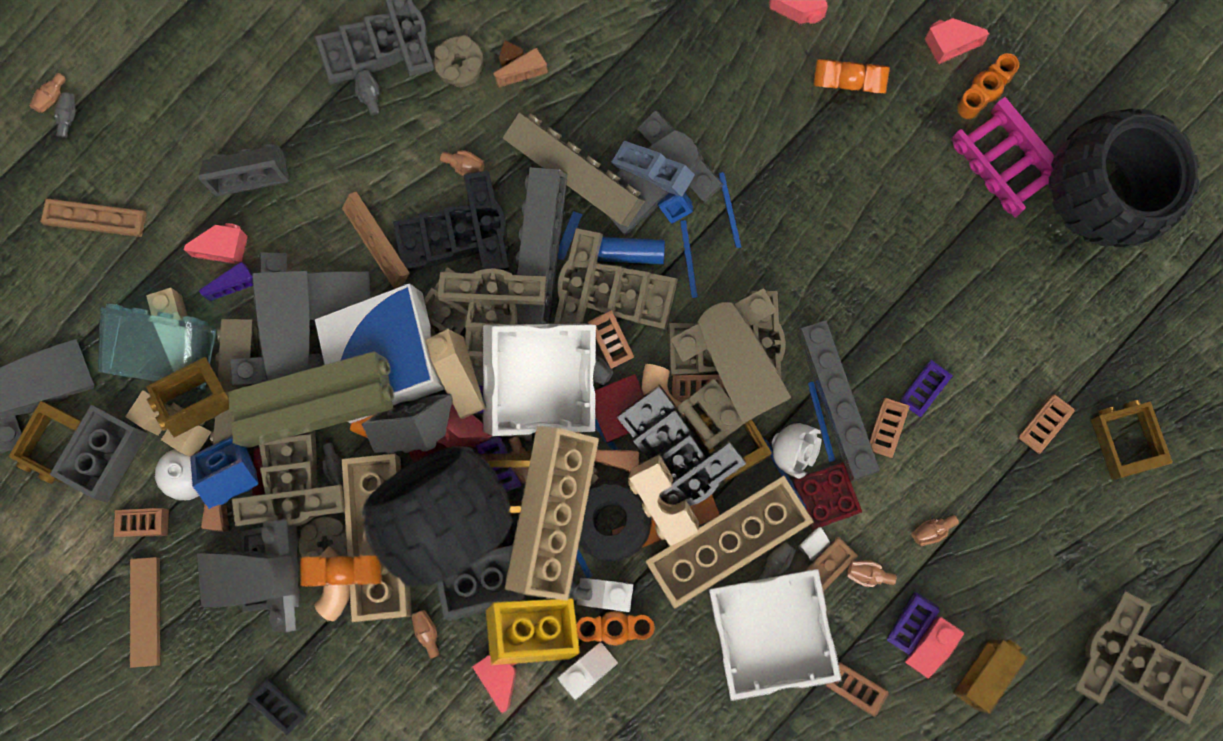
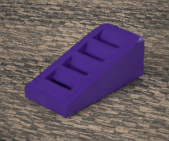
(231, 281)
(945, 375)
(490, 444)
(910, 608)

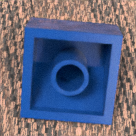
(222, 472)

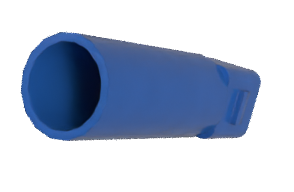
(631, 250)

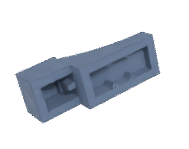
(654, 167)

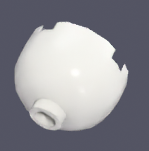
(796, 448)
(174, 476)

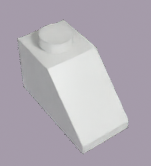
(607, 594)
(587, 670)

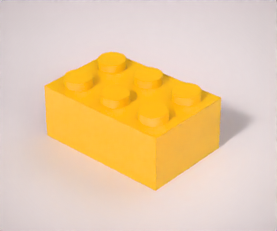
(532, 631)

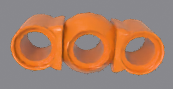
(851, 76)
(993, 76)
(340, 570)
(601, 625)

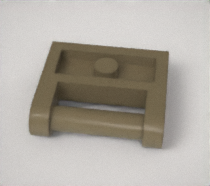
(719, 410)

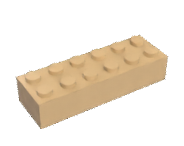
(552, 513)
(729, 542)
(391, 597)

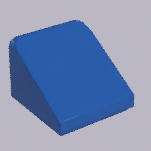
(675, 206)

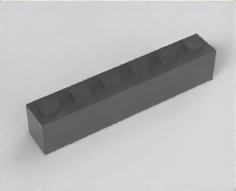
(541, 237)
(838, 401)

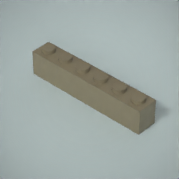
(582, 173)
(237, 340)

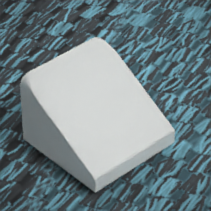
(814, 544)

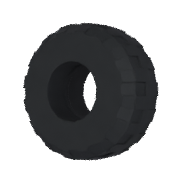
(630, 538)

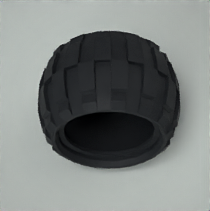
(1158, 173)
(437, 516)

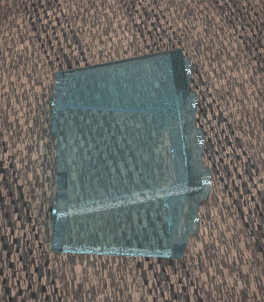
(150, 345)

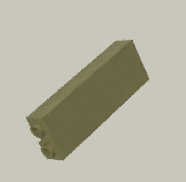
(311, 400)

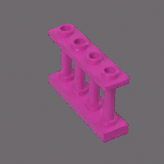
(1019, 134)

